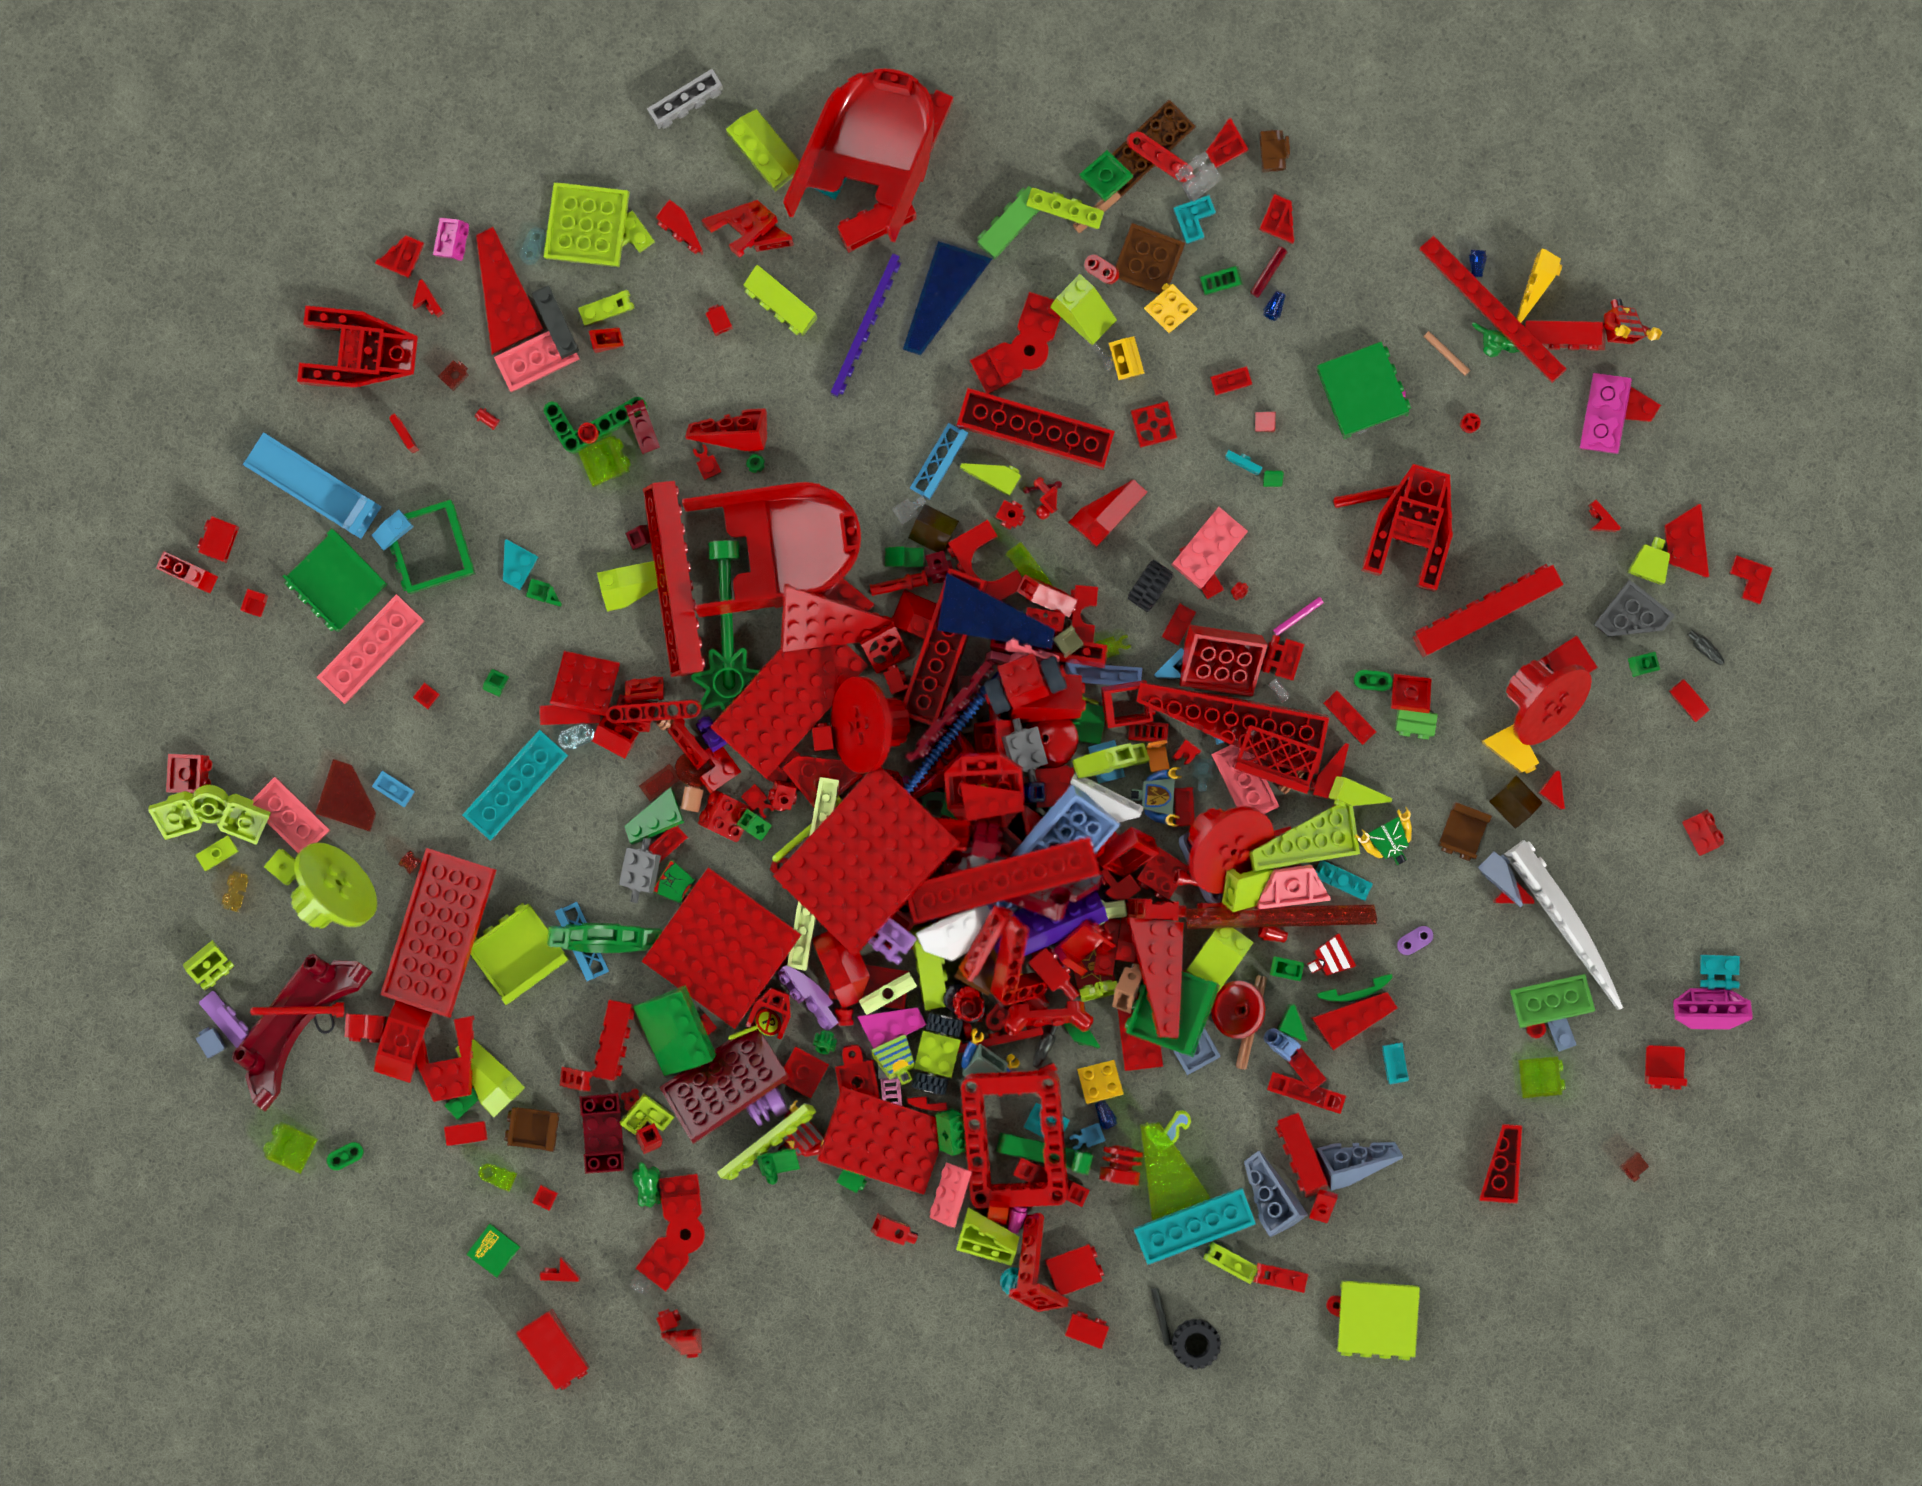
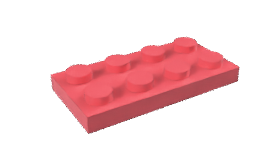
(531, 361)
(1209, 547)
(1243, 787)
(290, 816)

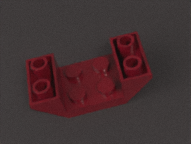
(602, 1133)

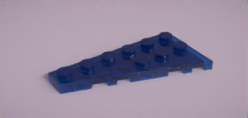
(947, 283)
(981, 615)

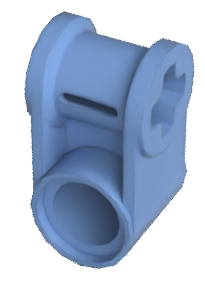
(1281, 1043)

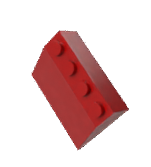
(1222, 660)

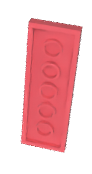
(370, 649)

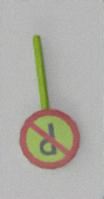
(766, 1022)

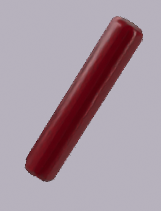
(1268, 272)

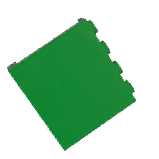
(1363, 389)
(1195, 1006)

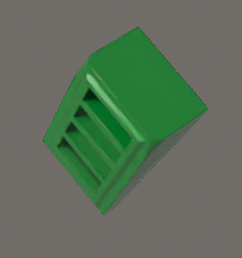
(1236, 272)

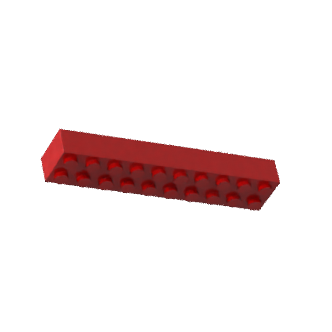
(673, 578)

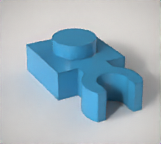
(1090, 1135)

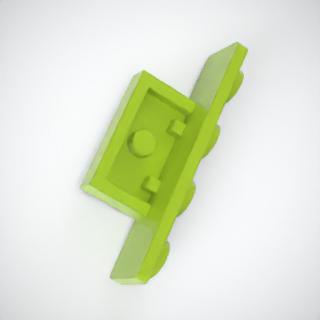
(1065, 208)

